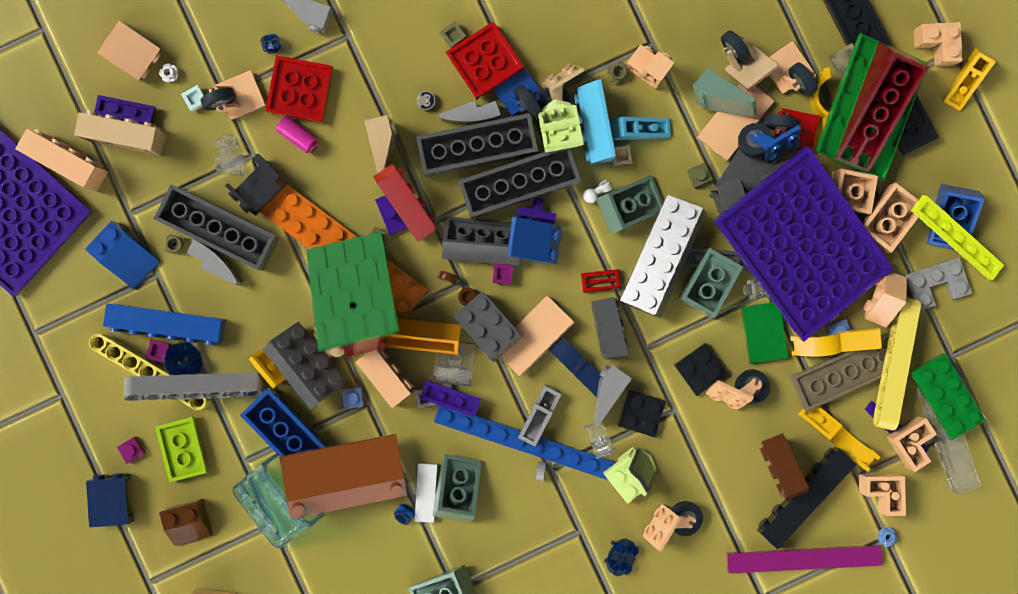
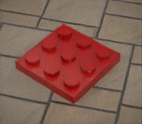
(484, 60)
(299, 89)

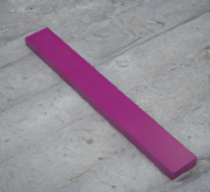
(804, 559)

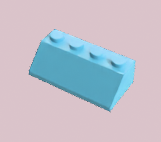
(595, 123)

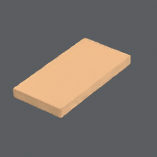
(724, 128)
(539, 332)

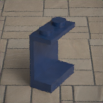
(108, 500)

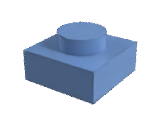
(841, 325)
(352, 397)

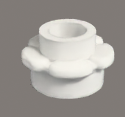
(173, 73)

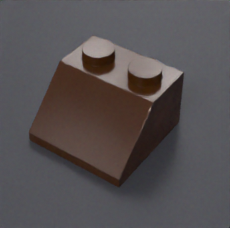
(186, 522)

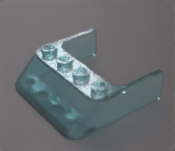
(269, 506)

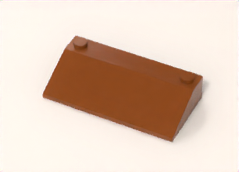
(342, 476)

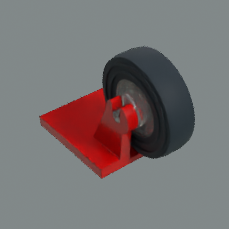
(788, 119)

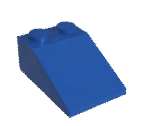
(961, 205)
(534, 241)
(122, 254)

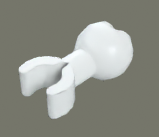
(591, 194)

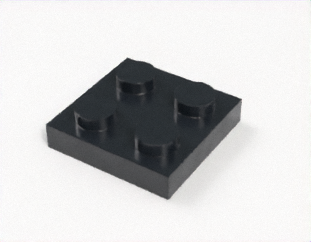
(700, 369)
(641, 413)

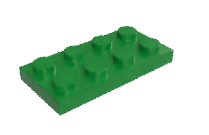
(947, 396)

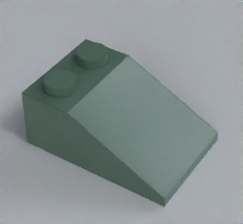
(722, 96)
(630, 204)
(710, 283)
(457, 488)
(449, 582)

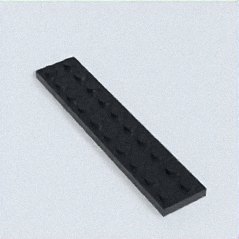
(859, 17)

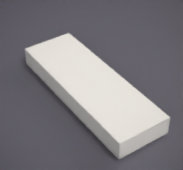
(425, 492)

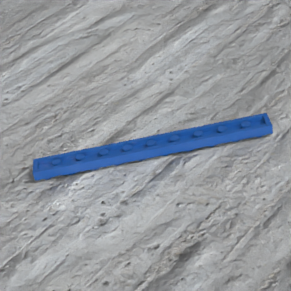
(509, 436)

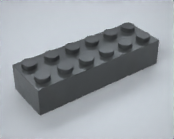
(477, 145)
(519, 182)
(216, 228)

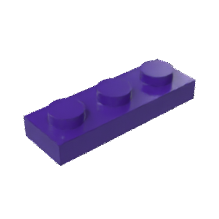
(125, 109)
(450, 398)

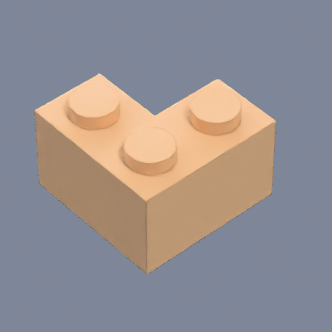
(944, 39)
(649, 66)
(887, 299)
(908, 442)
(888, 488)

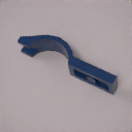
(576, 364)

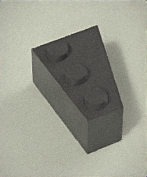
(609, 328)

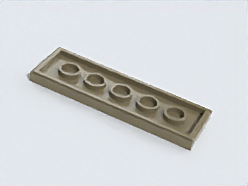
(839, 375)

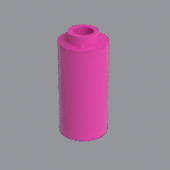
(297, 135)

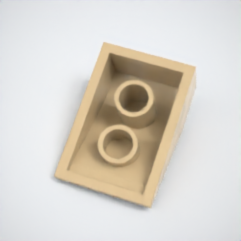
(382, 139)

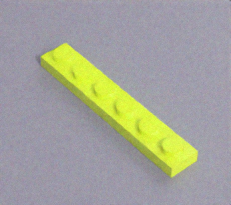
(957, 237)

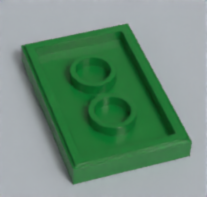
(764, 333)

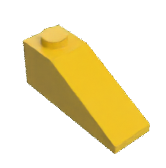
(969, 78)

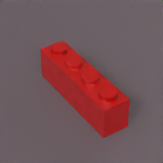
(404, 202)

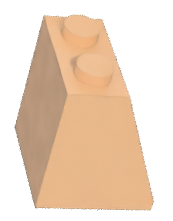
(129, 51)

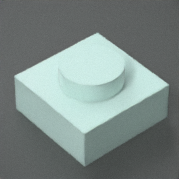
(192, 98)

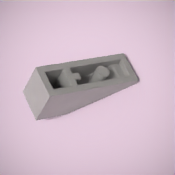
(313, 14)
(609, 389)

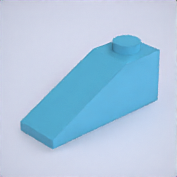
(640, 128)

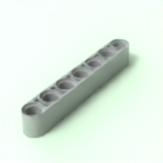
(193, 386)

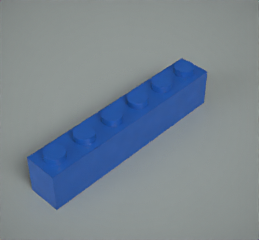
(165, 323)

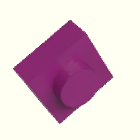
(502, 274)
(157, 350)
(131, 449)

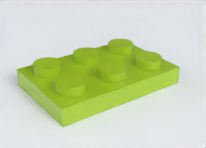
(181, 449)

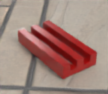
(584, 282)

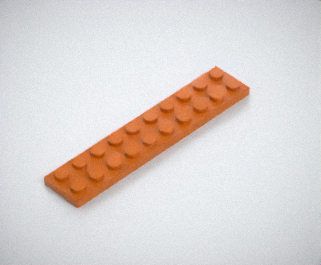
(317, 228)

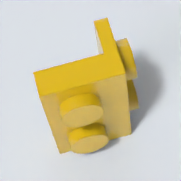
(267, 369)

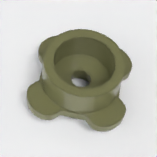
(620, 66)
(170, 244)

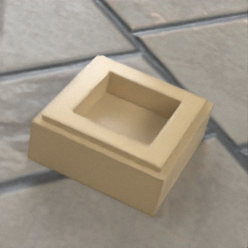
(623, 155)

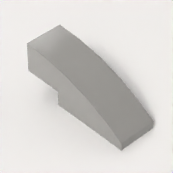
(470, 114)
(213, 262)
(540, 415)

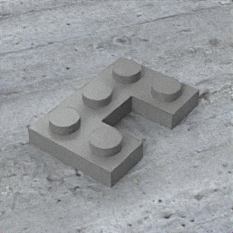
(948, 271)

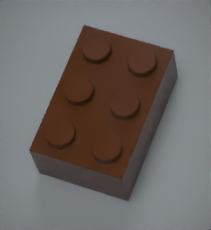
(784, 467)

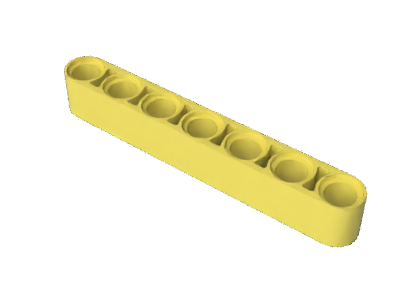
(142, 366)
(896, 366)

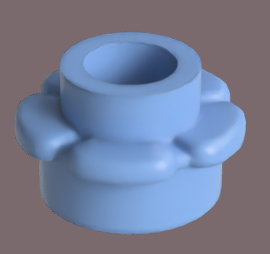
(882, 536)

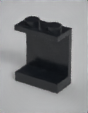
(258, 187)

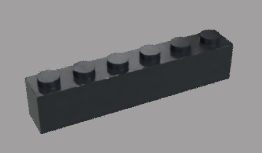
(821, 482)

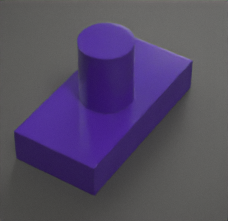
(537, 212)
(390, 216)

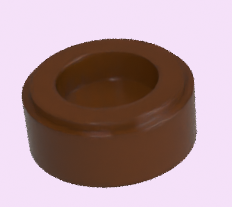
(447, 277)
(466, 295)

